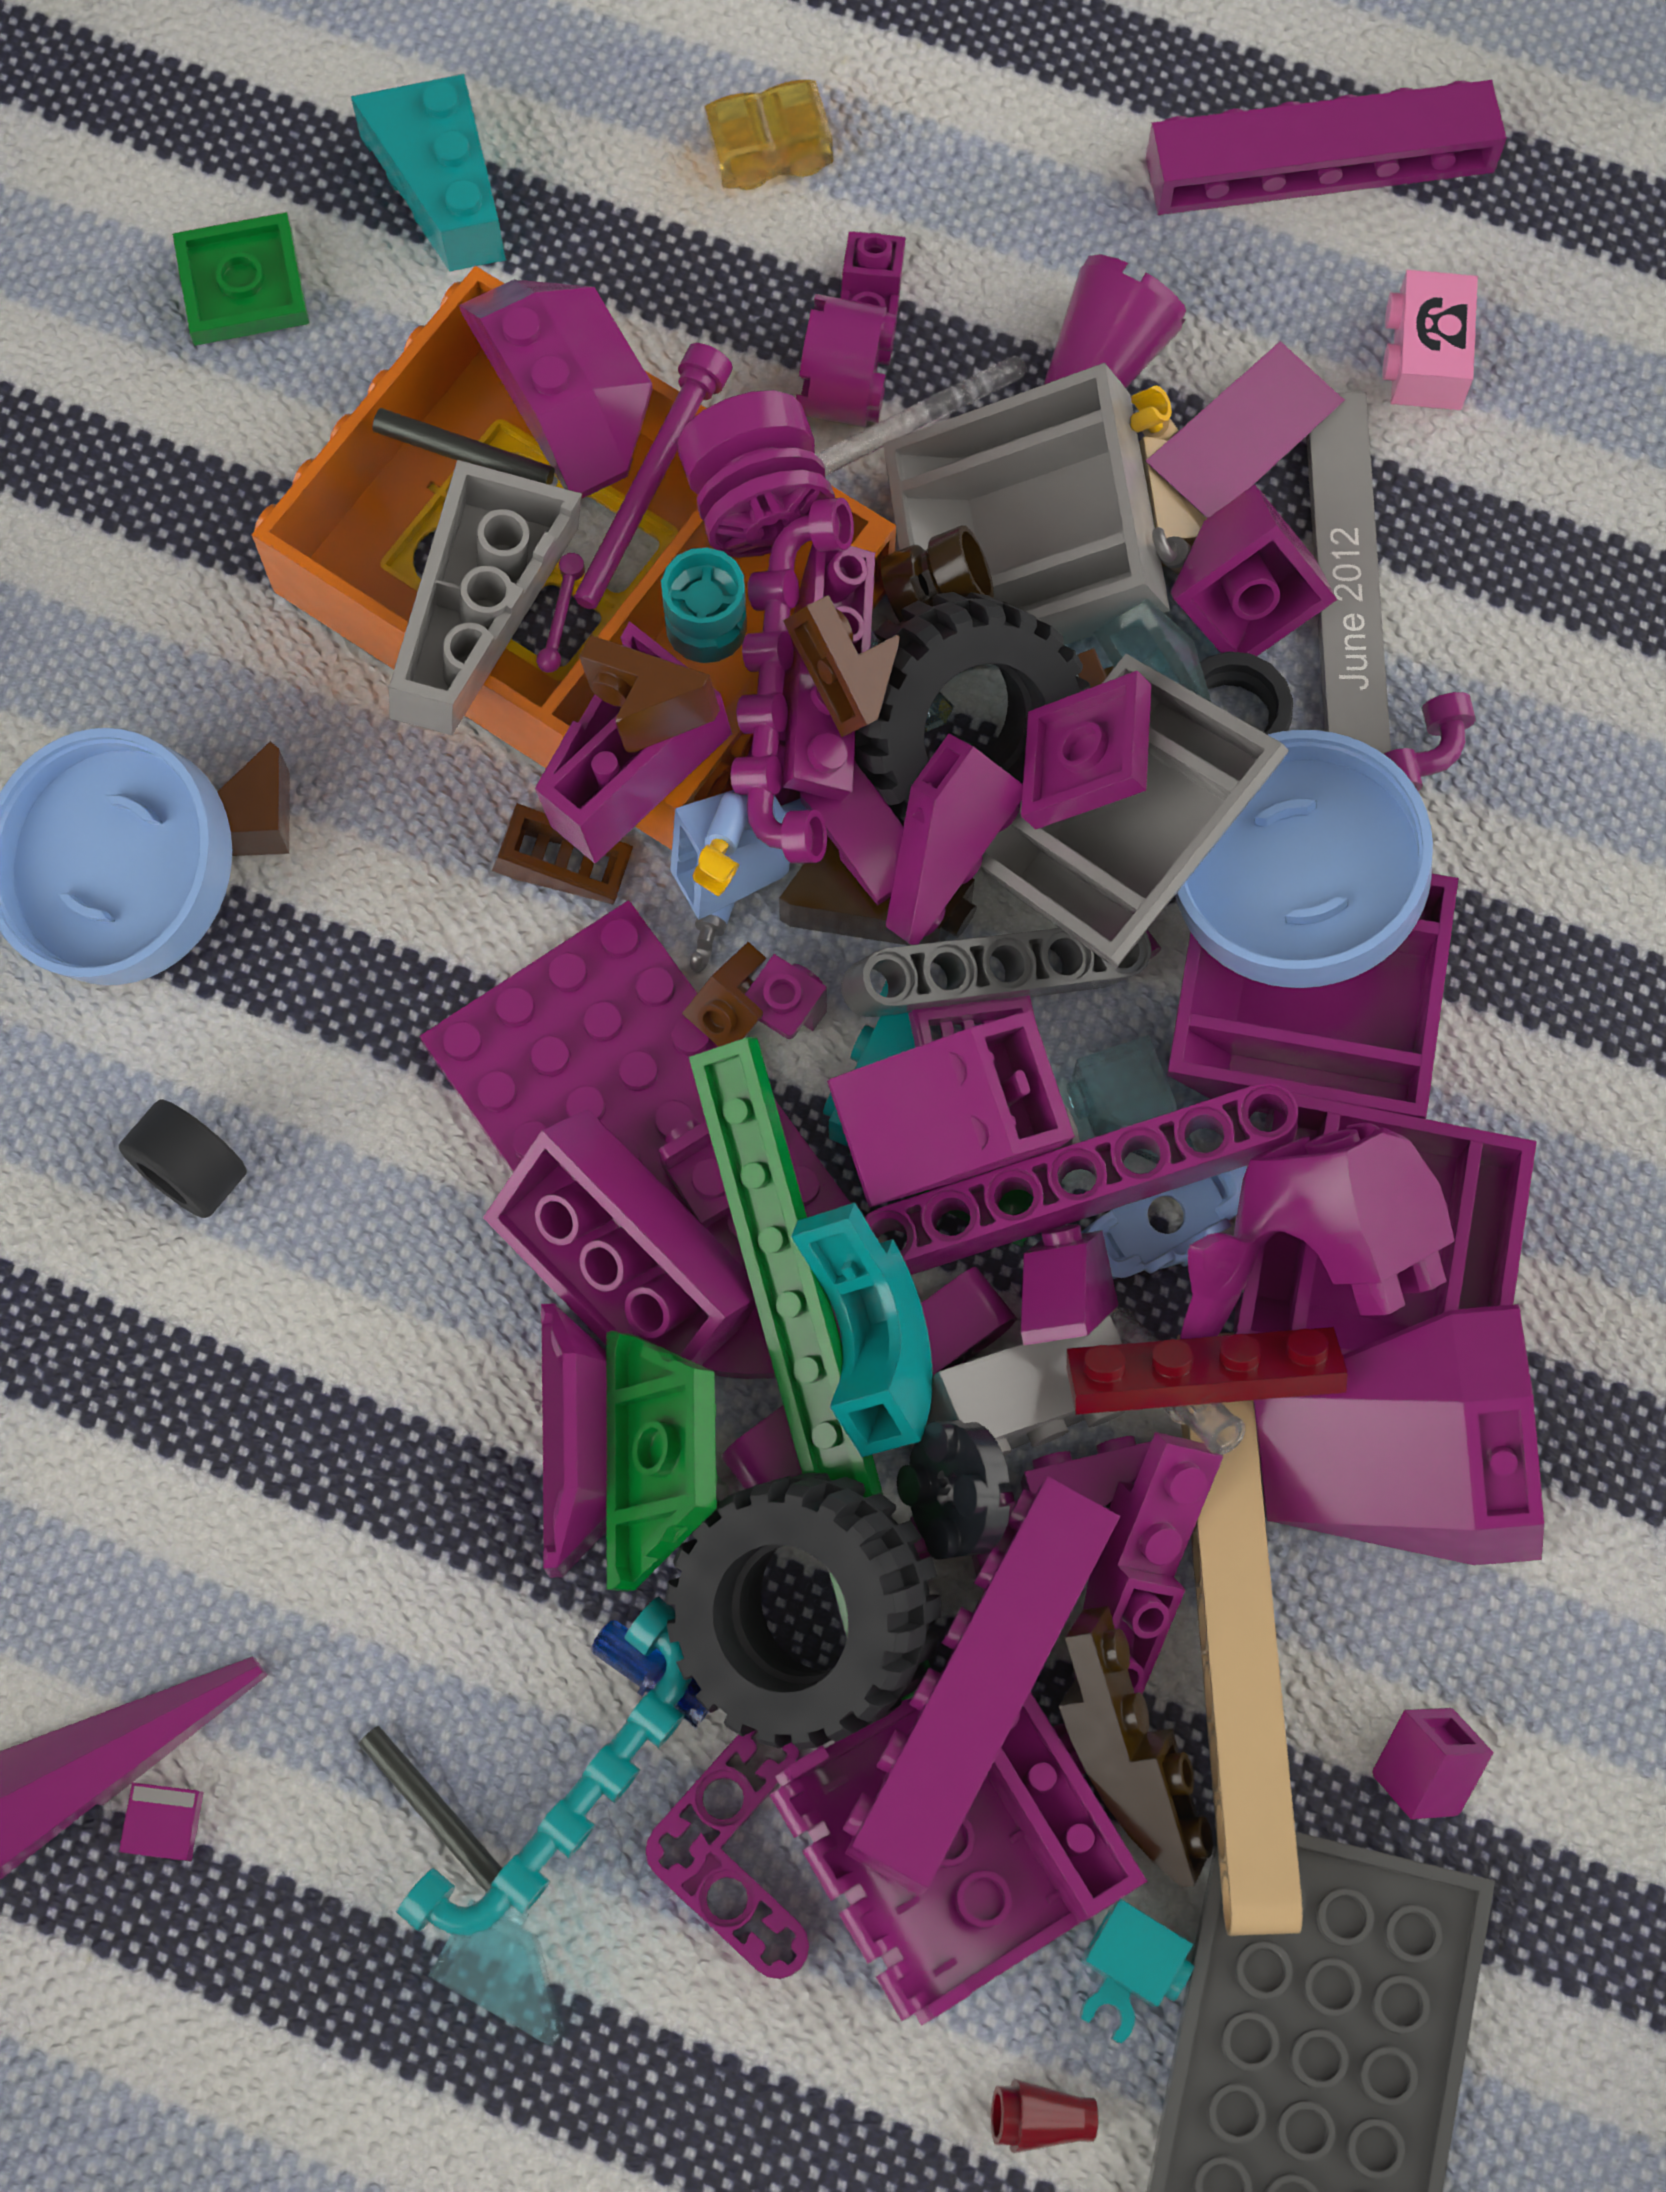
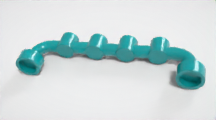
(566, 1823)

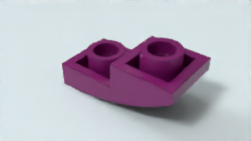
(873, 269)
(864, 834)

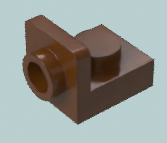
(721, 1005)

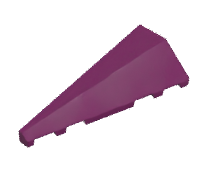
(88, 1763)

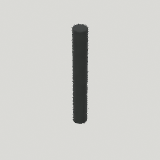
(459, 446)
(431, 1807)

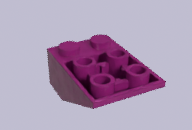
(951, 1109)

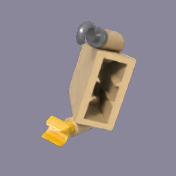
(1173, 516)

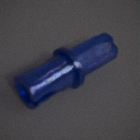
(643, 1671)

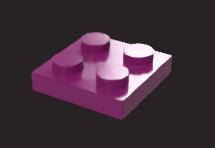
(1086, 750)

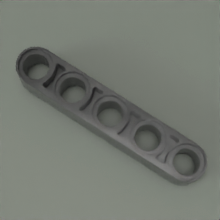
(970, 975)

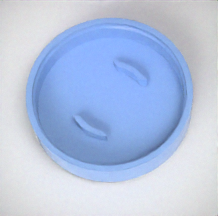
(110, 857)
(1315, 868)

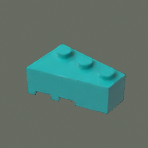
(436, 162)

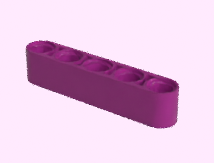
(960, 1324)

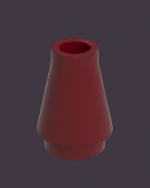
(1040, 2117)

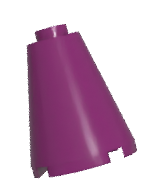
(1114, 321)

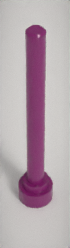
(702, 374)

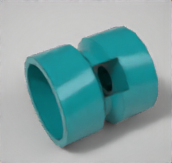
(704, 604)

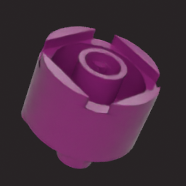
(842, 360)

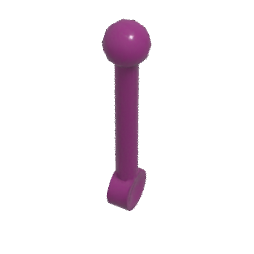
(571, 569)

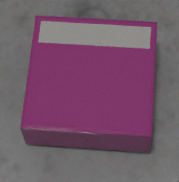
(161, 1822)

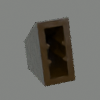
(832, 901)

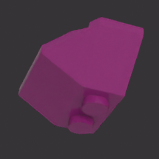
(566, 376)
(572, 1441)

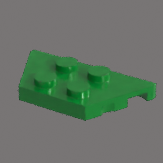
(656, 1455)

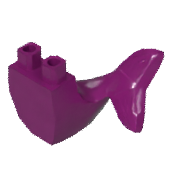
(1354, 1199)

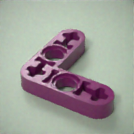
(714, 1864)

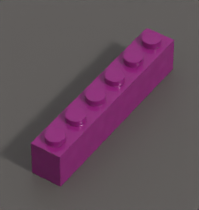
(1325, 146)
(981, 1687)

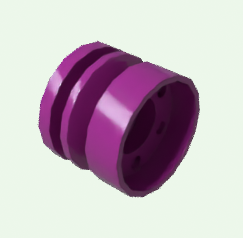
(752, 469)

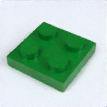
(240, 278)

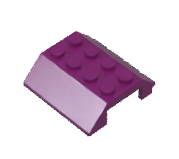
(1016, 1877)

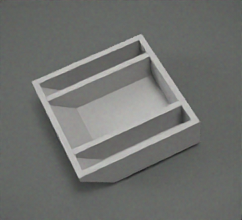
(1049, 494)
(1123, 863)

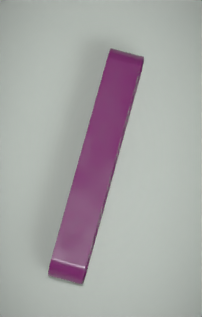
(1100, 1156)

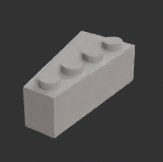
(479, 581)

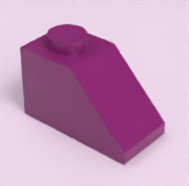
(1066, 1285)

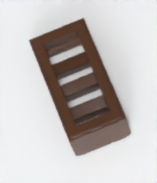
(556, 876)

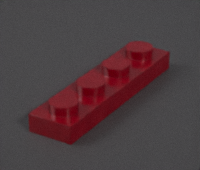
(1206, 1370)

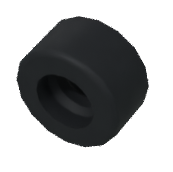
(183, 1158)

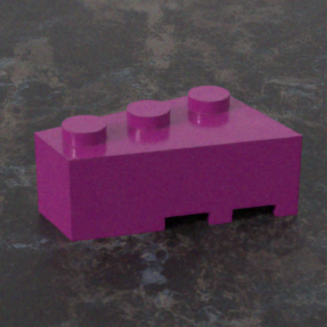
(600, 790)

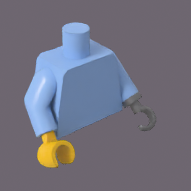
(721, 862)

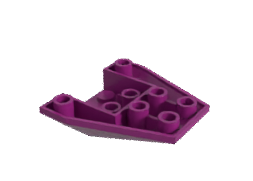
(1422, 1447)

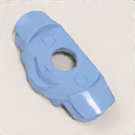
(1137, 1246)

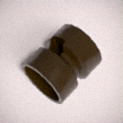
(948, 565)

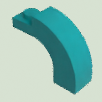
(882, 1327)

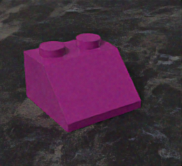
(1250, 577)

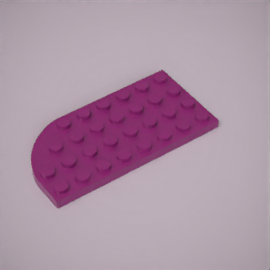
(604, 1034)

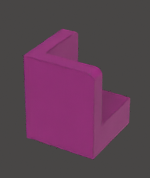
(1431, 1763)

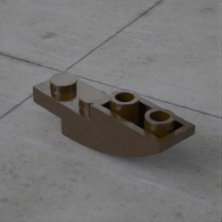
(1132, 1769)

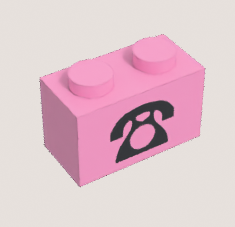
(1432, 339)

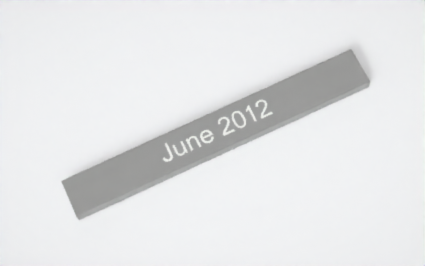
(1347, 554)

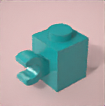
(1134, 1959)

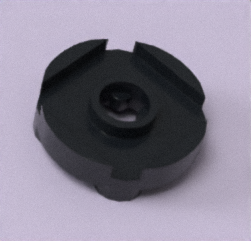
(956, 1489)

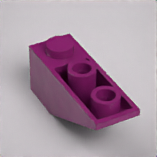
(948, 826)

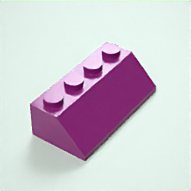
(619, 1243)

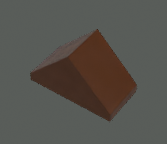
(259, 805)

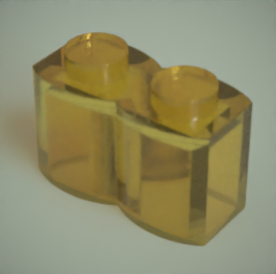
(769, 134)

